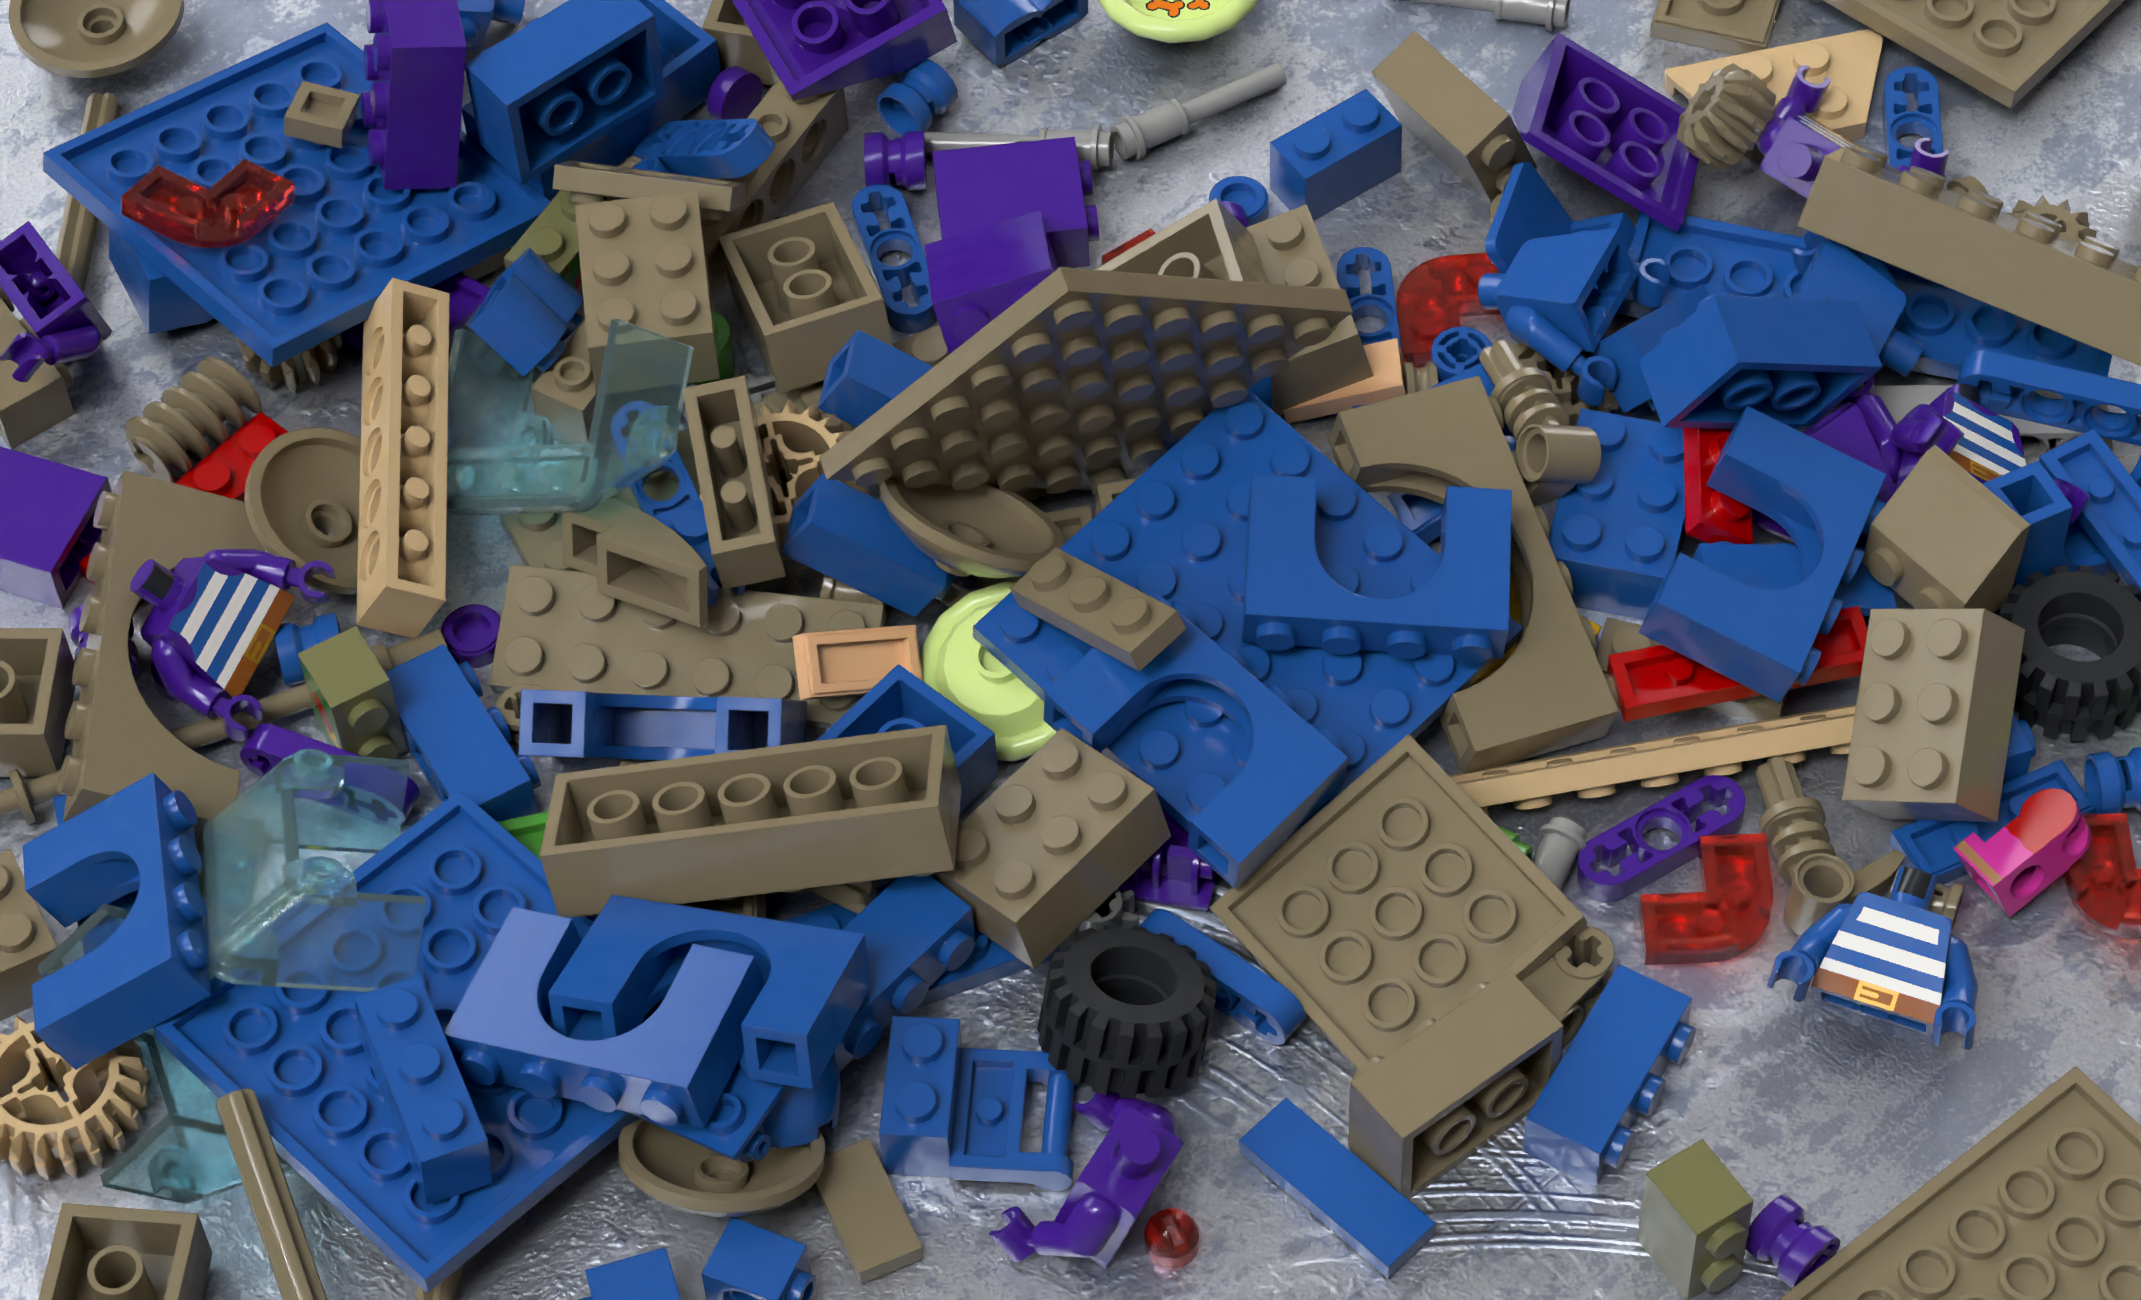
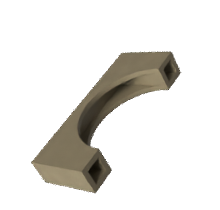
(1552, 683)
(111, 724)

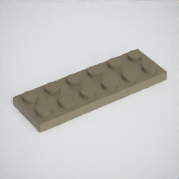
(575, 639)

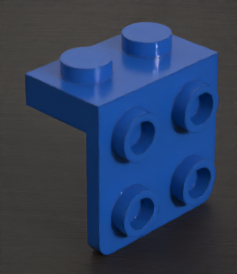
(1531, 212)

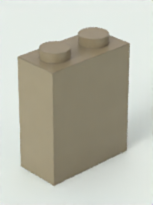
(1451, 116)

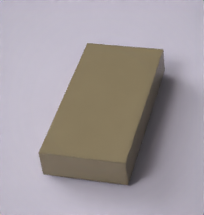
(866, 1212)

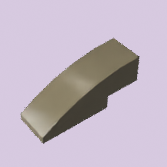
(637, 560)

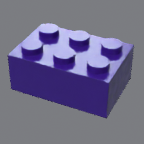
(414, 91)

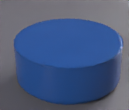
(1245, 192)

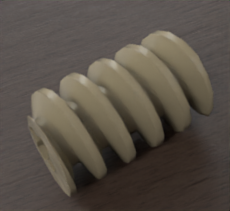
(188, 416)

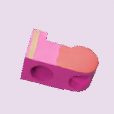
(2028, 850)

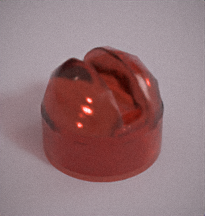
(1159, 1243)

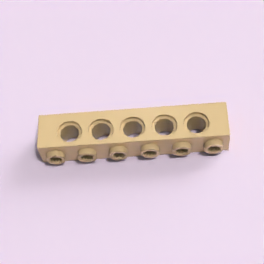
(403, 460)

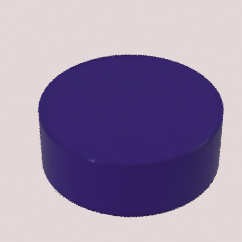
(734, 94)
(472, 634)

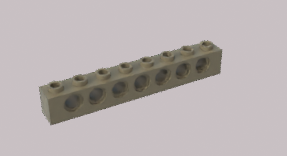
(803, 138)

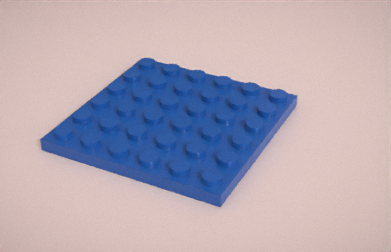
(341, 236)
(1187, 539)
(320, 1092)

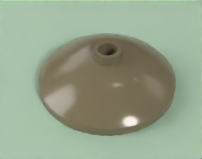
(93, 35)
(308, 486)
(972, 529)
(711, 1184)

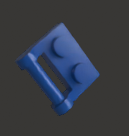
(992, 1116)

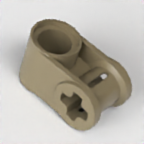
(1574, 978)

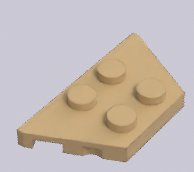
(1845, 58)

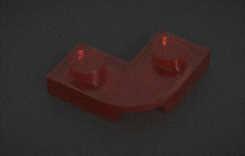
(212, 217)
(1435, 298)
(2105, 879)
(1721, 919)

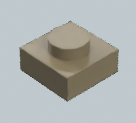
(321, 114)

